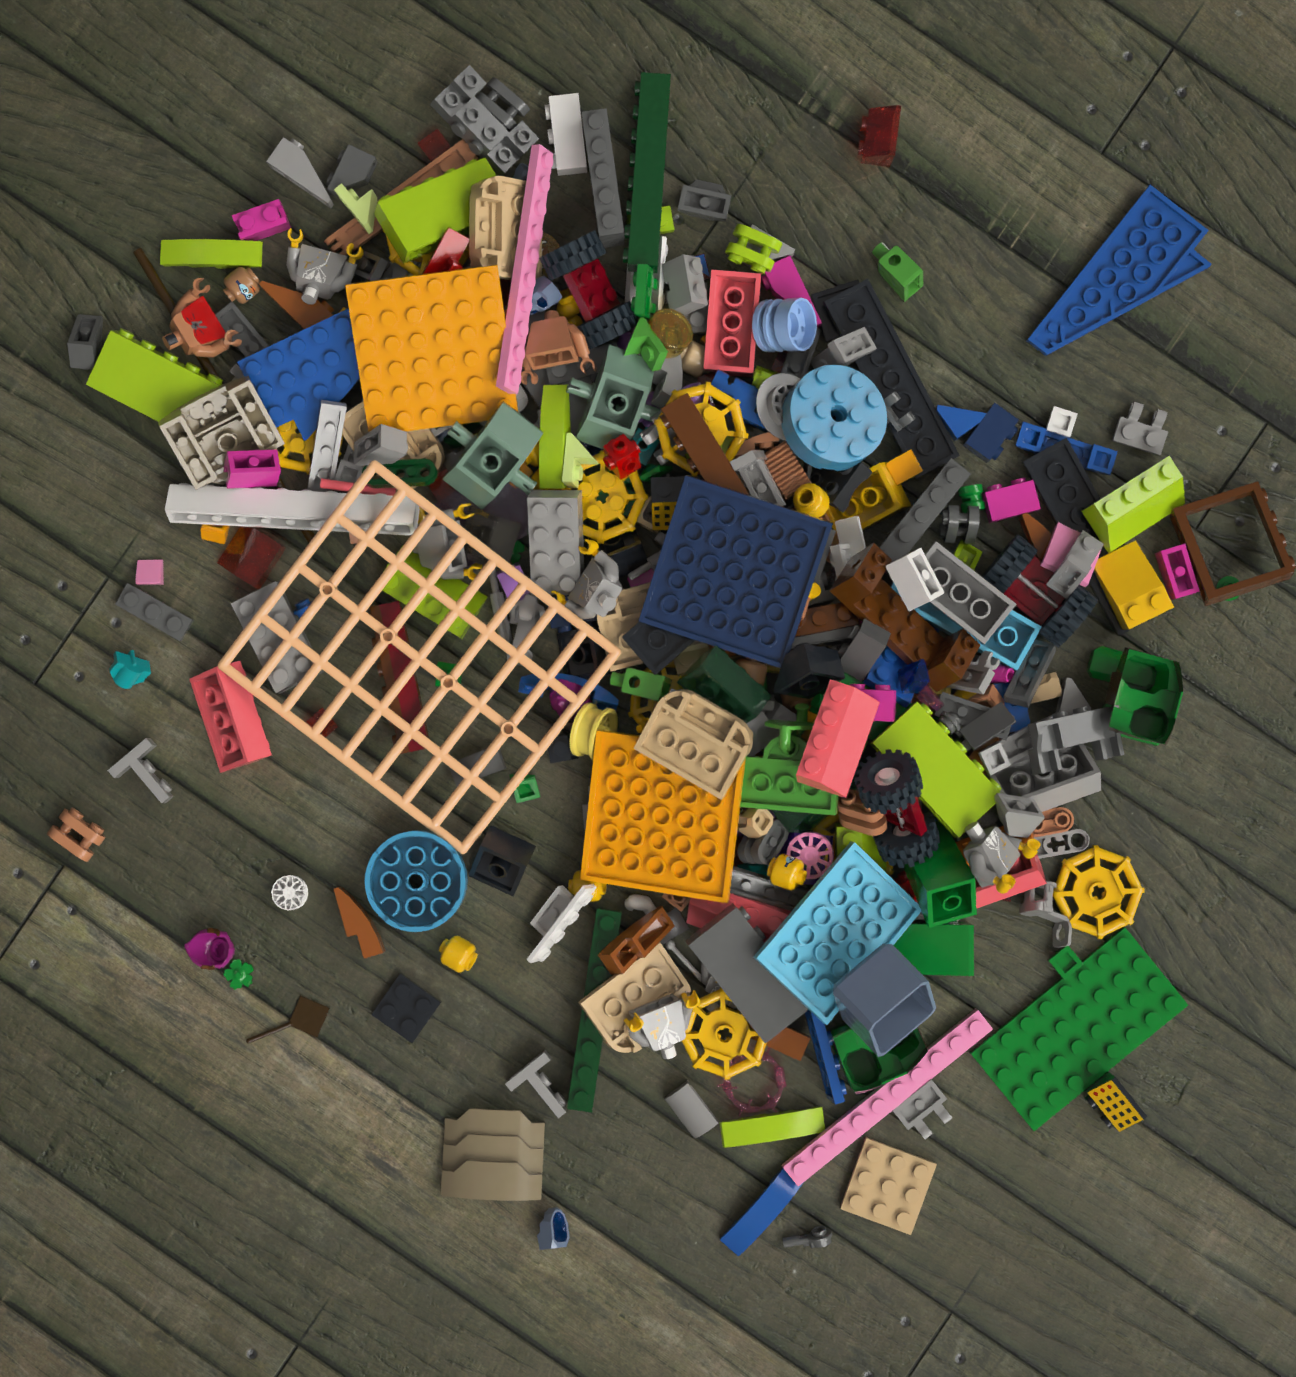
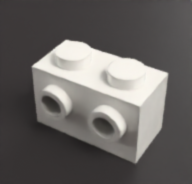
(914, 579)

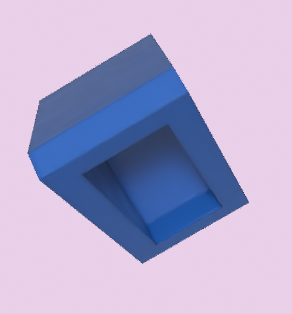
(958, 420)

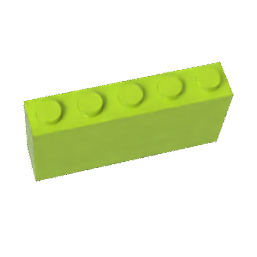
(422, 213)
(145, 377)
(951, 782)

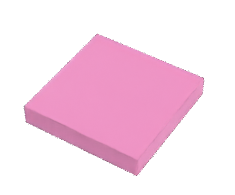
(1059, 546)

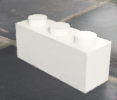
(566, 134)

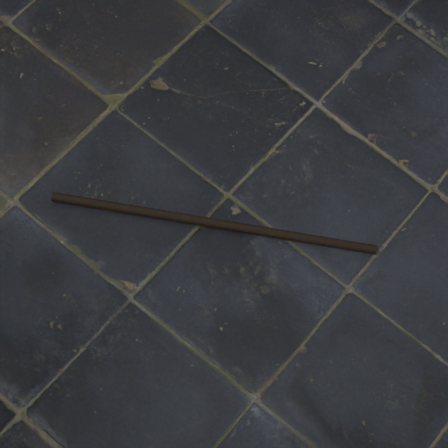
(204, 361)

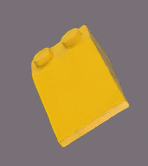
(873, 499)
(1131, 586)

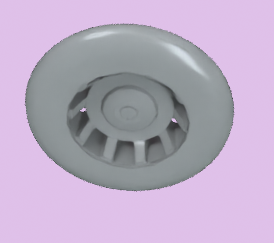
(766, 403)

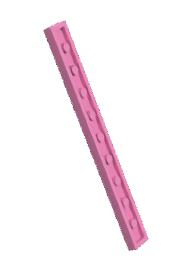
(524, 269)
(886, 1098)

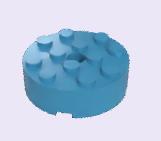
(858, 414)
(389, 884)

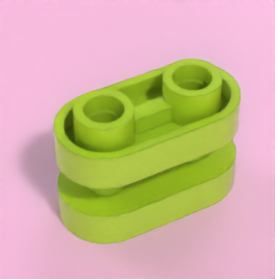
(760, 261)

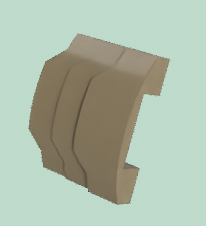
(215, 423)
(493, 1156)

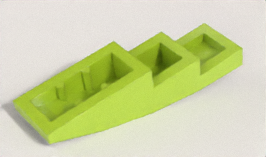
(211, 253)
(555, 425)
(772, 1127)

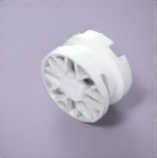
(289, 892)

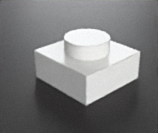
(1061, 421)

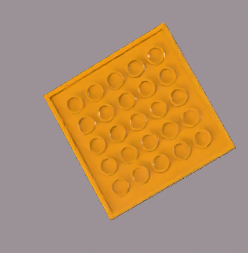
(429, 347)
(657, 827)

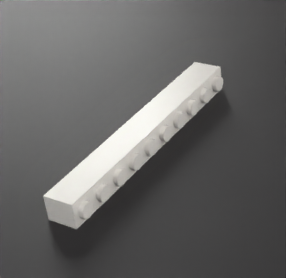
(282, 508)

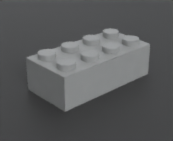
(555, 539)
(967, 596)
(265, 642)
(1054, 788)

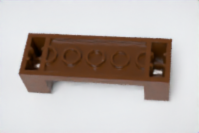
(911, 636)

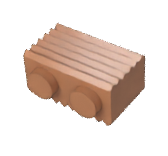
(785, 470)

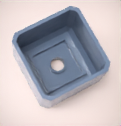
(884, 999)

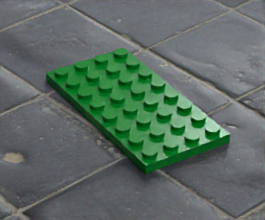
(1079, 1029)

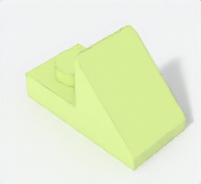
(361, 208)
(575, 456)

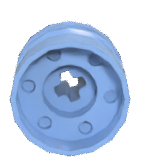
(784, 325)

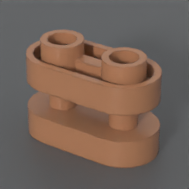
(859, 818)
(73, 820)
(1055, 821)

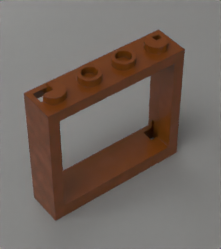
(1269, 520)

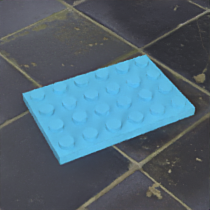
(836, 928)

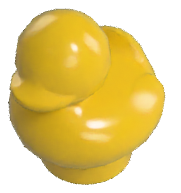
(568, 308)

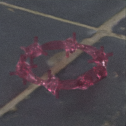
(772, 1102)

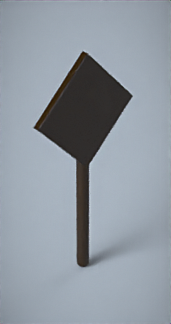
(306, 1017)

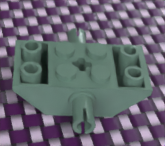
(618, 376)
(507, 438)

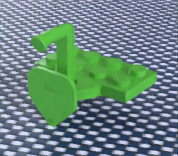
(772, 780)

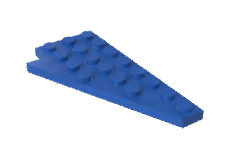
(1137, 262)
(305, 370)

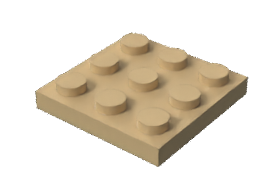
(888, 1185)

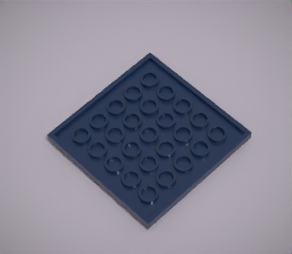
(735, 571)

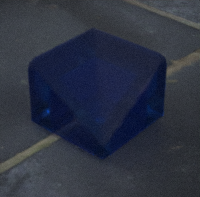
(913, 677)

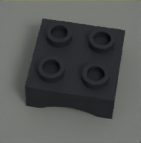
(840, 484)

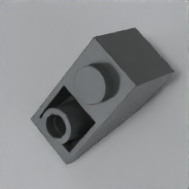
(353, 170)

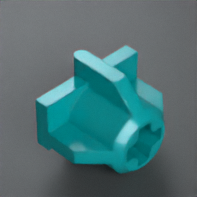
(128, 669)

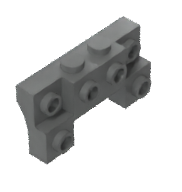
(478, 126)
(1069, 731)

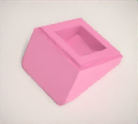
(149, 572)

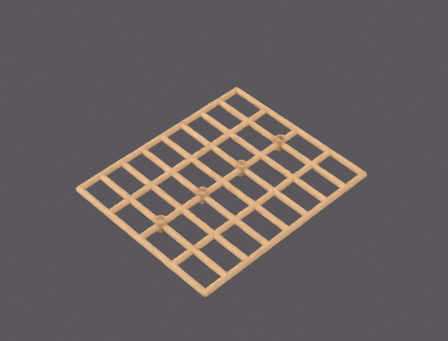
(390, 635)

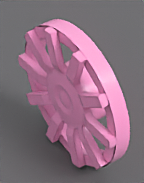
(811, 854)

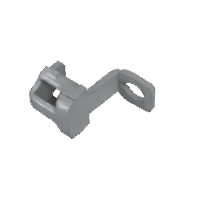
(525, 615)
(1044, 909)

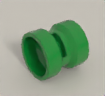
(971, 497)

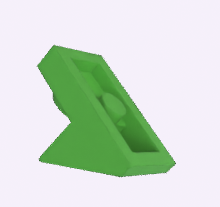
(647, 345)

